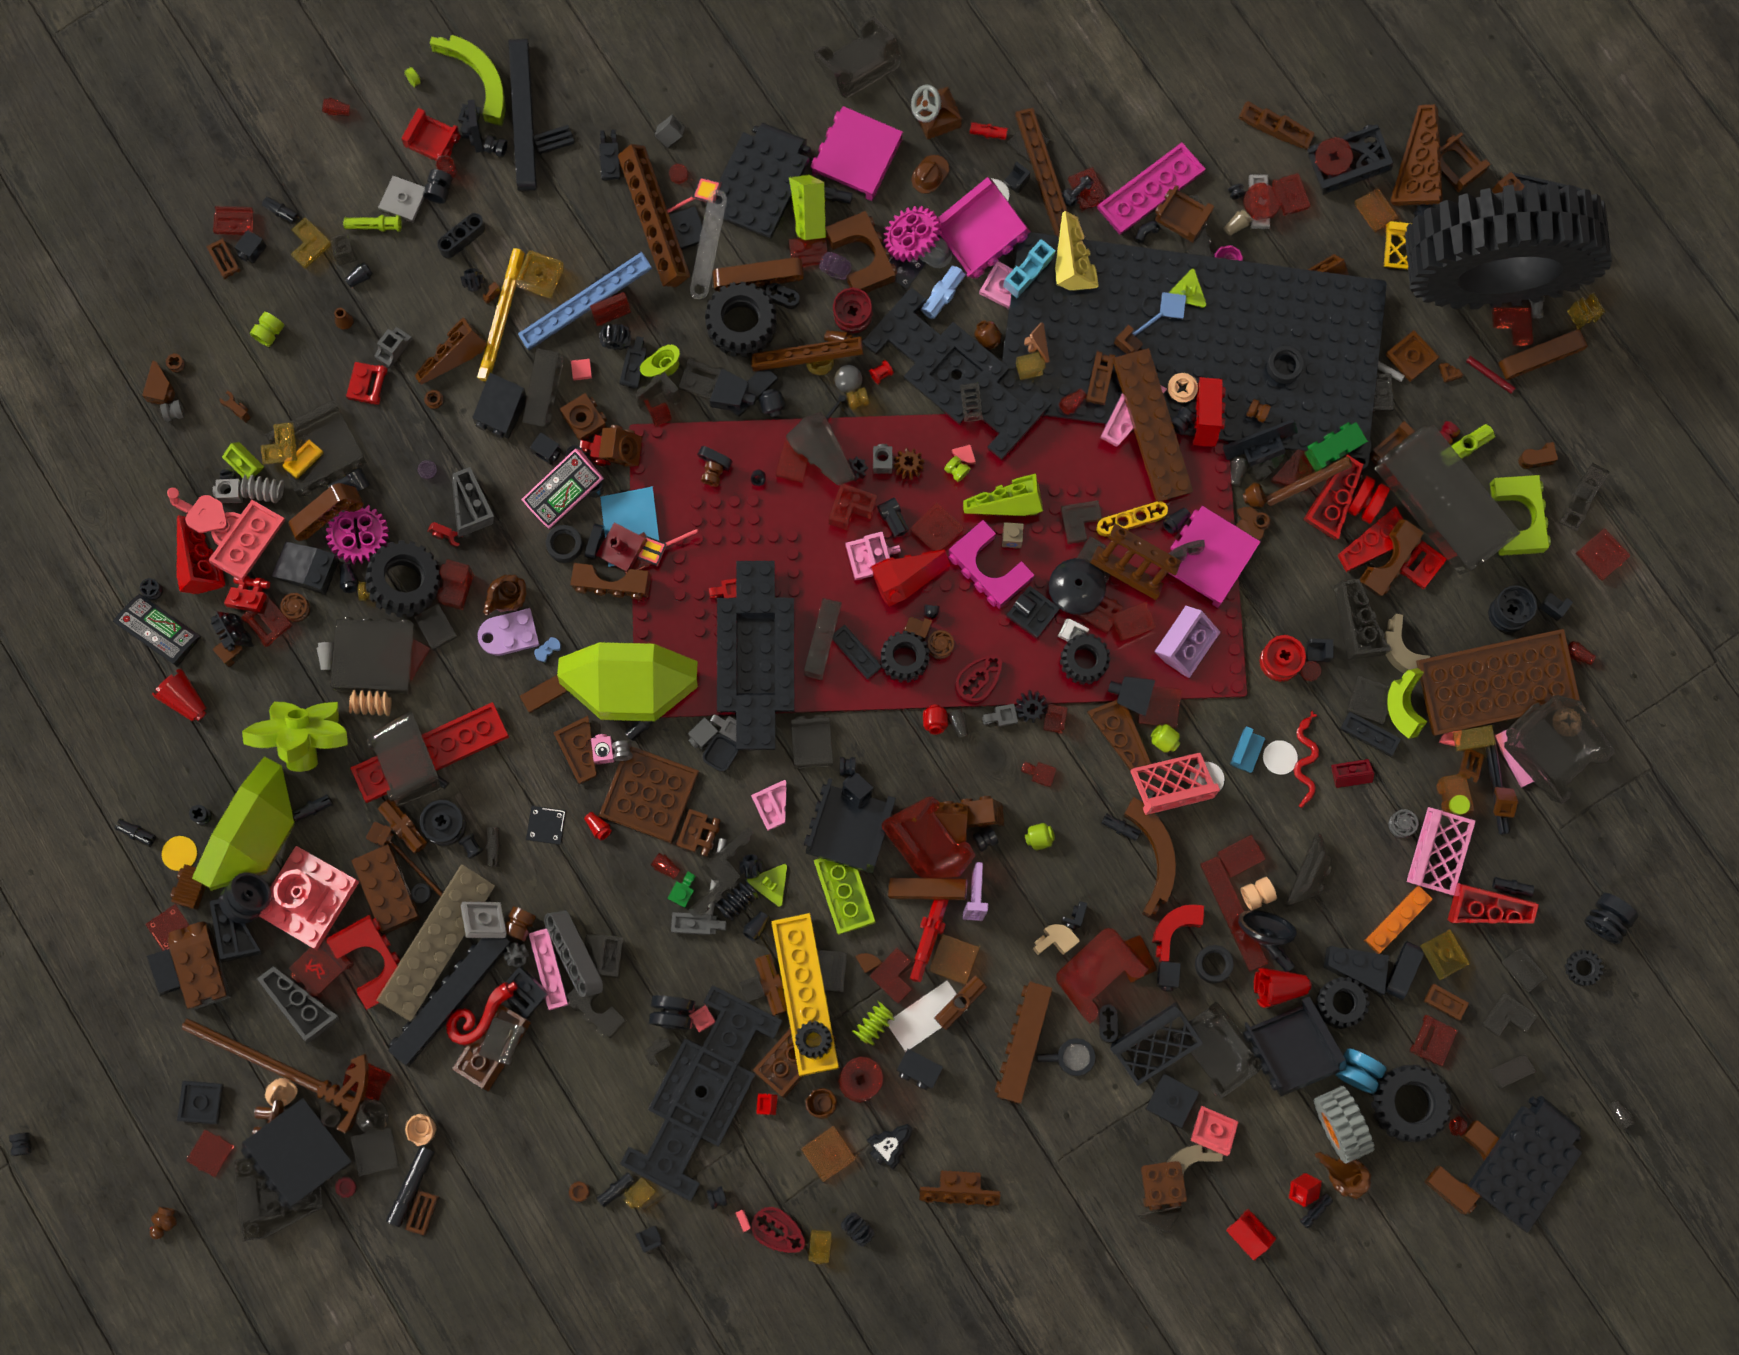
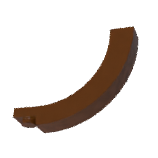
(1163, 850)

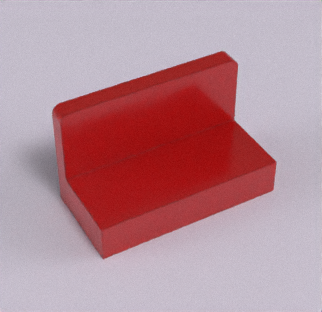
(1251, 1234)

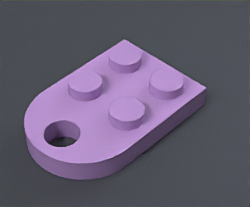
(510, 633)

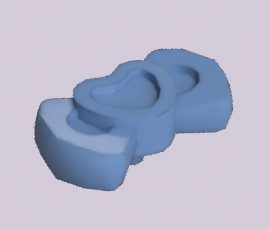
(547, 649)

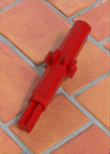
(932, 927)

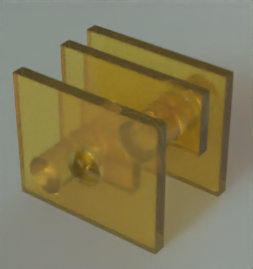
(1584, 311)

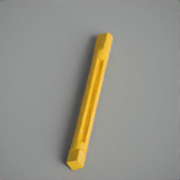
(501, 314)

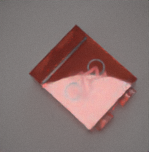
(319, 968)

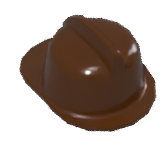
(930, 173)

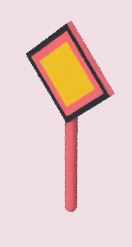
(702, 191)

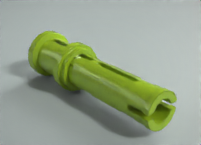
(382, 223)

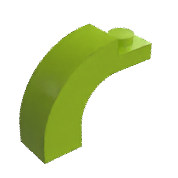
(1400, 705)

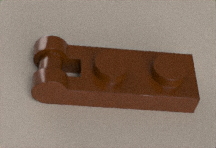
(1100, 379)

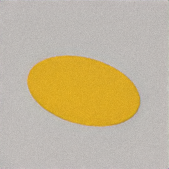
(179, 852)

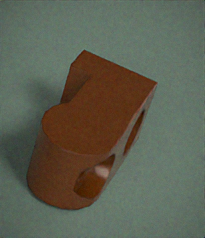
(1538, 458)

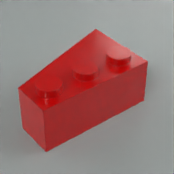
(1209, 411)

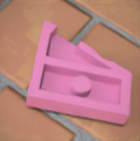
(772, 805)

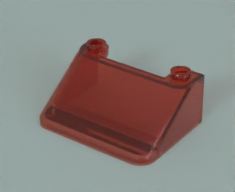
(927, 842)
(1096, 968)

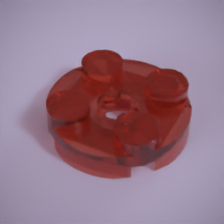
(1330, 146)
(1263, 191)

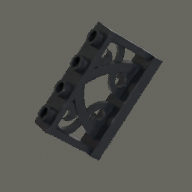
(1361, 172)

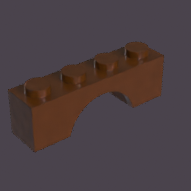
(1404, 539)
(634, 583)

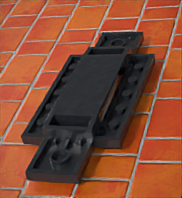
(755, 655)

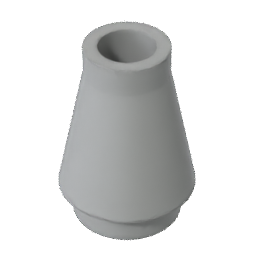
(325, 655)

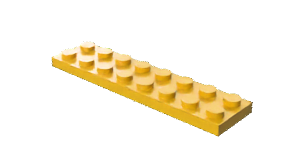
(803, 987)

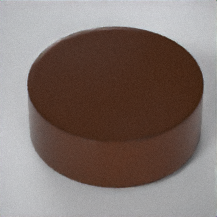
(579, 1191)

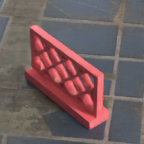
(1183, 796)

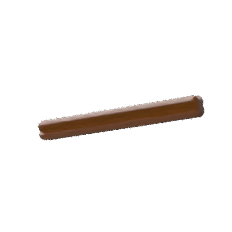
(1309, 481)

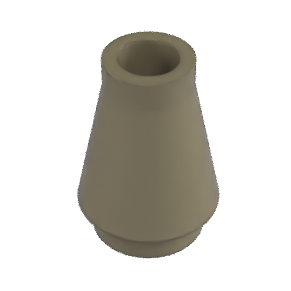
(1238, 222)

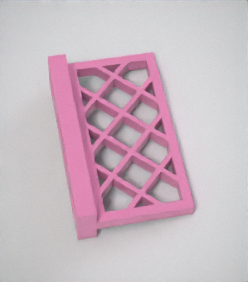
(1427, 843)

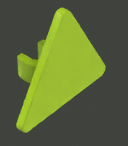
(1191, 288)
(771, 884)

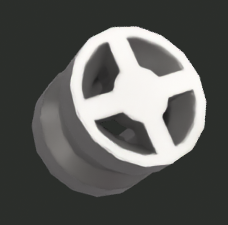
(622, 750)

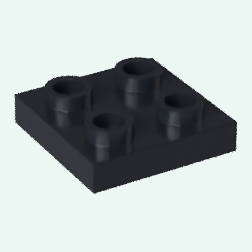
(1032, 612)

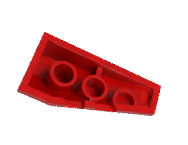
(194, 570)
(904, 576)

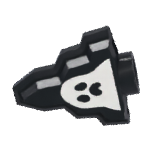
(889, 1145)

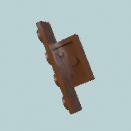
(959, 1188)

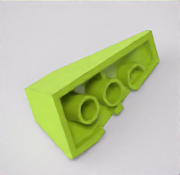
(1017, 499)

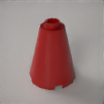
(181, 696)
(1279, 986)

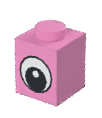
(602, 749)

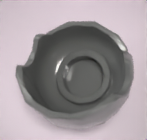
(848, 378)

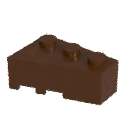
(983, 812)

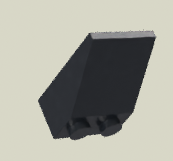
(306, 567)

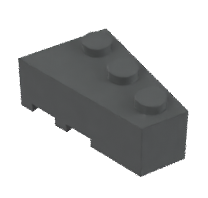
(470, 504)

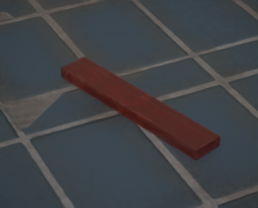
(1231, 911)

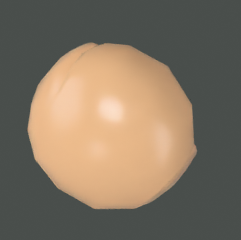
(281, 1089)
(420, 1129)

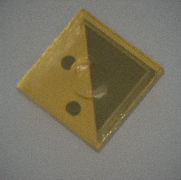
(1445, 954)

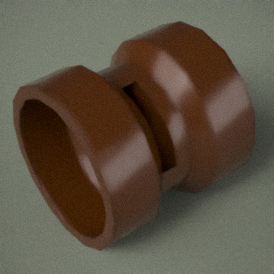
(1262, 412)
(712, 474)

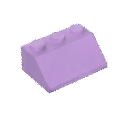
(1187, 641)

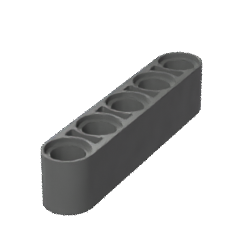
(573, 953)

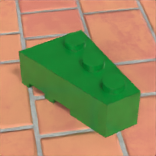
(1335, 446)

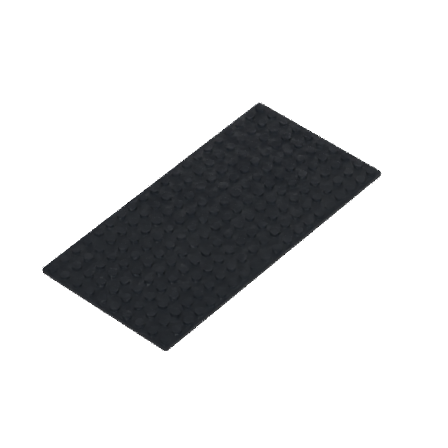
(1244, 320)

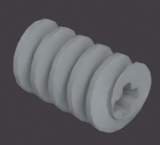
(262, 490)

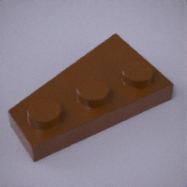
(577, 748)

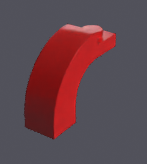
(1182, 916)

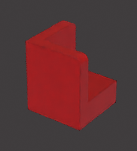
(1305, 1189)

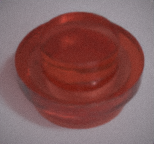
(1458, 1126)

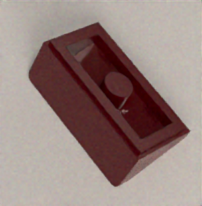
(1352, 773)

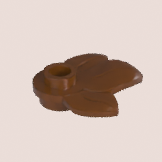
(1249, 522)

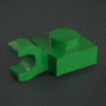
(682, 892)

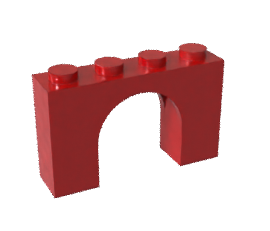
(366, 934)

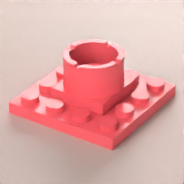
(308, 897)

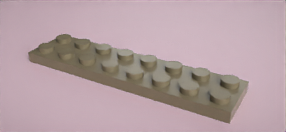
(433, 945)

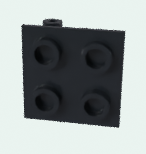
(231, 630)

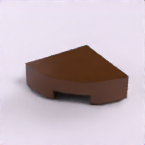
(494, 291)
(1449, 372)
(868, 961)

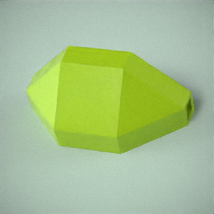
(628, 679)
(250, 829)

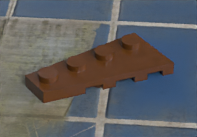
(1121, 733)

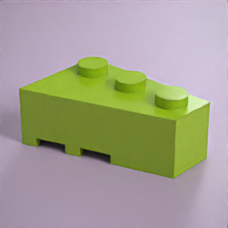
(808, 206)

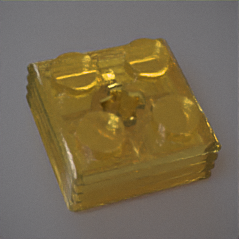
(535, 264)

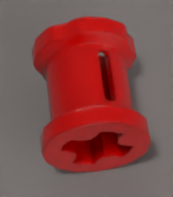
(881, 372)

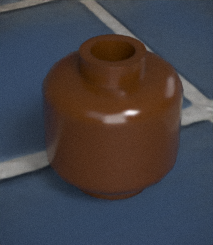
(988, 334)

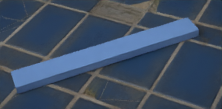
(581, 302)

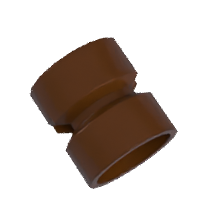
(519, 923)

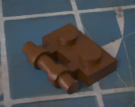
(692, 832)

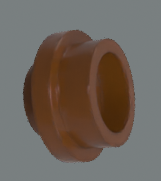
(433, 394)

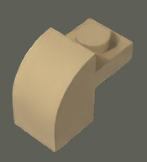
(1060, 936)

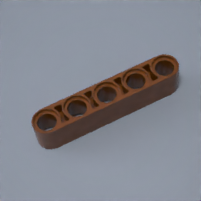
(760, 273)
(1543, 354)

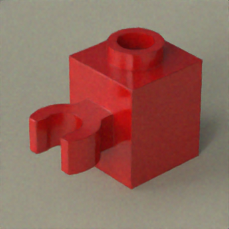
(594, 448)

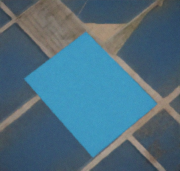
(631, 510)

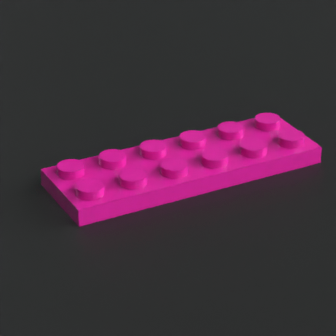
(1149, 188)

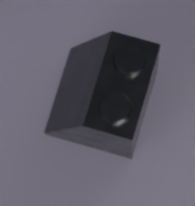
(499, 406)

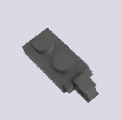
(689, 924)

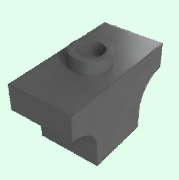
(392, 346)

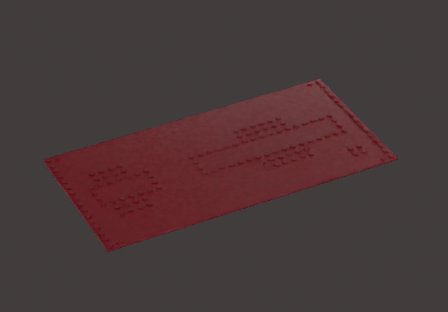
(792, 527)

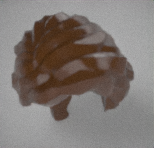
(505, 594)
(1349, 1178)

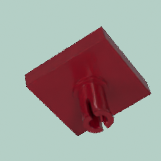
(621, 547)

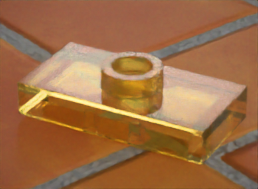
(1474, 738)

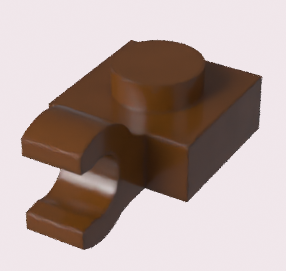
(238, 409)

